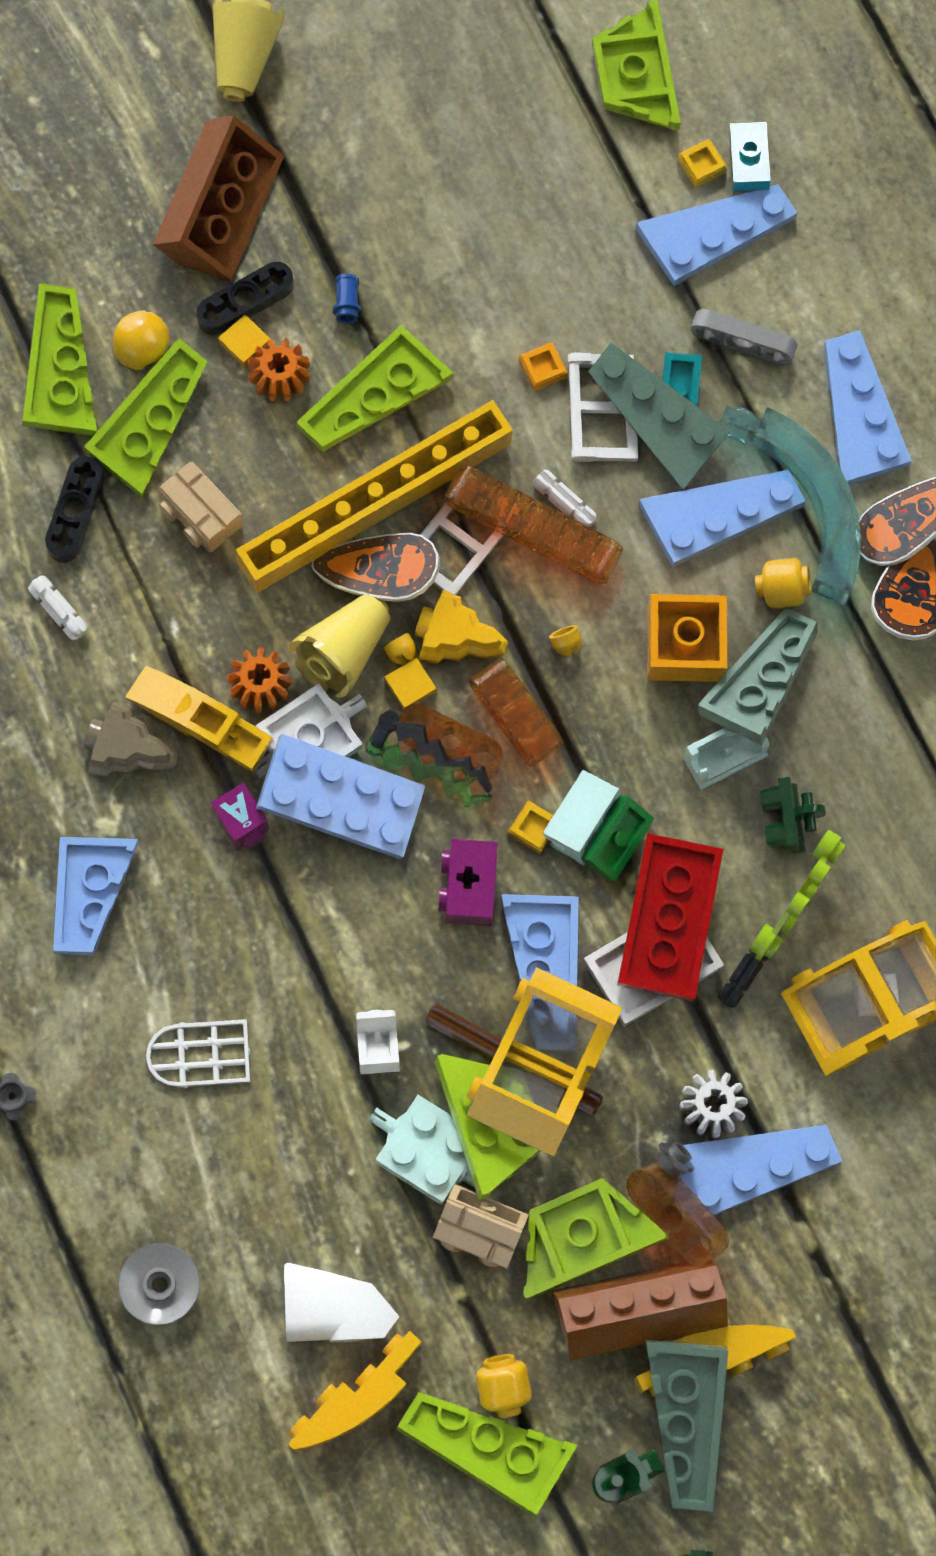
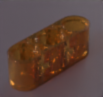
(516, 712)
(471, 740)
(695, 1221)

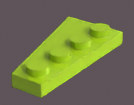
(378, 386)

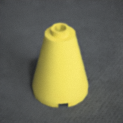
(243, 43)
(341, 644)

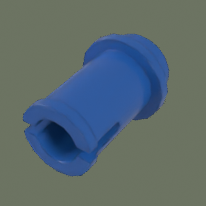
(346, 304)

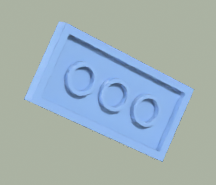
(340, 796)

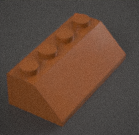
(219, 198)
(640, 1307)

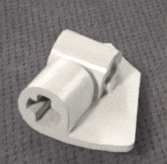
(333, 1307)

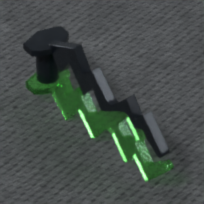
(443, 766)

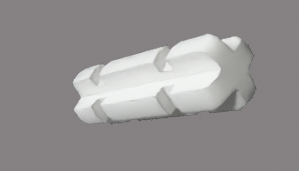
(564, 498)
(58, 608)

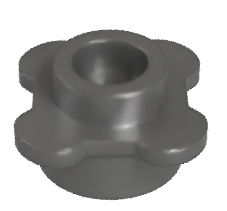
(23, 1093)
(674, 1159)

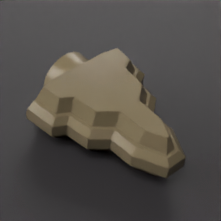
(124, 744)

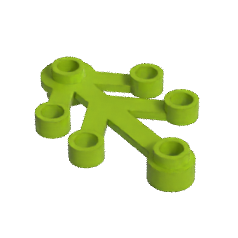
(768, 940)

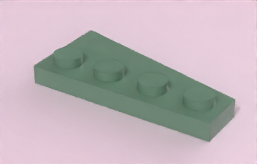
(663, 418)
(757, 684)
(689, 1409)

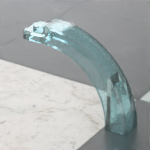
(823, 485)

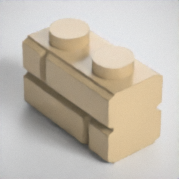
(199, 507)
(480, 1227)

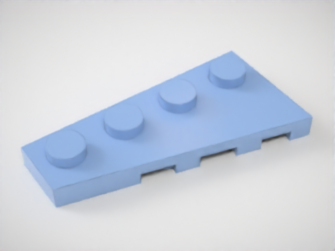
(711, 232)
(862, 417)
(712, 515)
(543, 934)
(755, 1165)

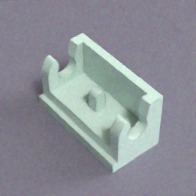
(722, 756)
(581, 815)

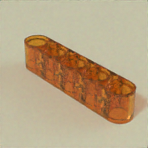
(533, 524)

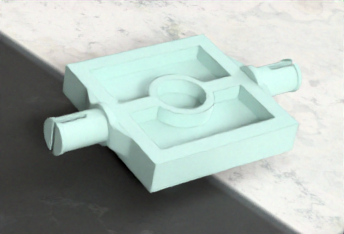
(423, 1149)

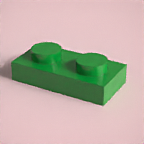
(617, 838)

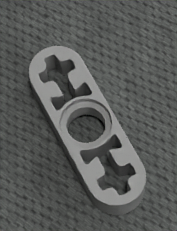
(743, 337)

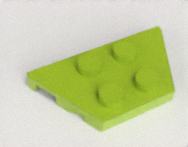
(636, 69)
(488, 1152)
(584, 1235)

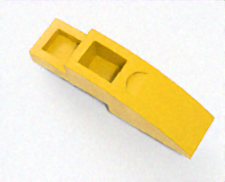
(199, 717)
(743, 1344)
(346, 1410)

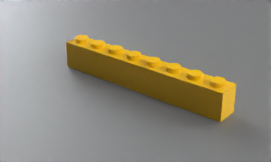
(373, 497)

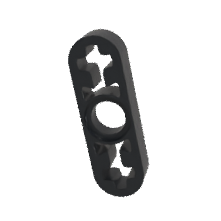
(249, 283)
(72, 481)

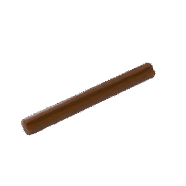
(487, 1045)

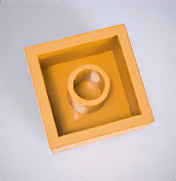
(686, 637)

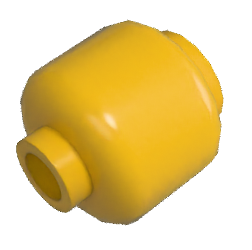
(784, 583)
(503, 1385)

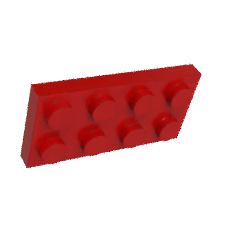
(670, 917)

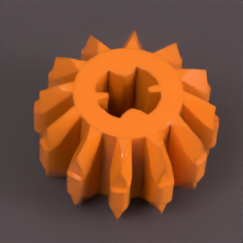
(293, 370)
(272, 686)

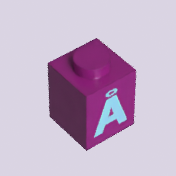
(240, 818)

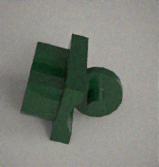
(786, 799)
(626, 1476)

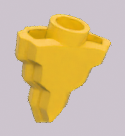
(454, 632)

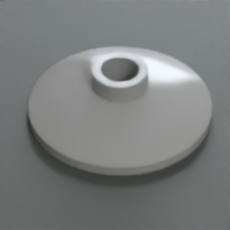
(144, 1268)

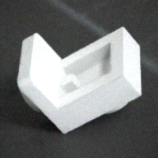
(377, 1041)

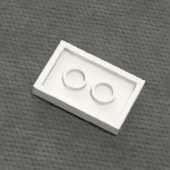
(605, 967)

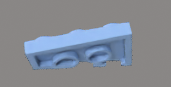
(87, 890)

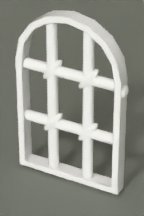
(214, 1062)

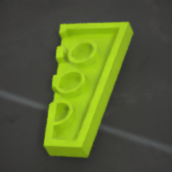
(57, 377)
(143, 424)
(500, 1456)

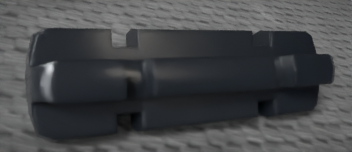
(741, 979)

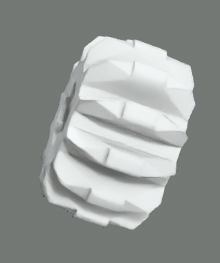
(726, 1112)

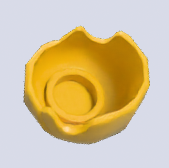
(140, 339)

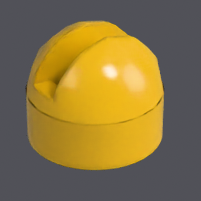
(566, 640)
(401, 649)

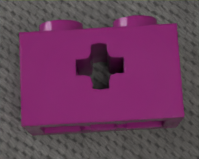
(471, 859)

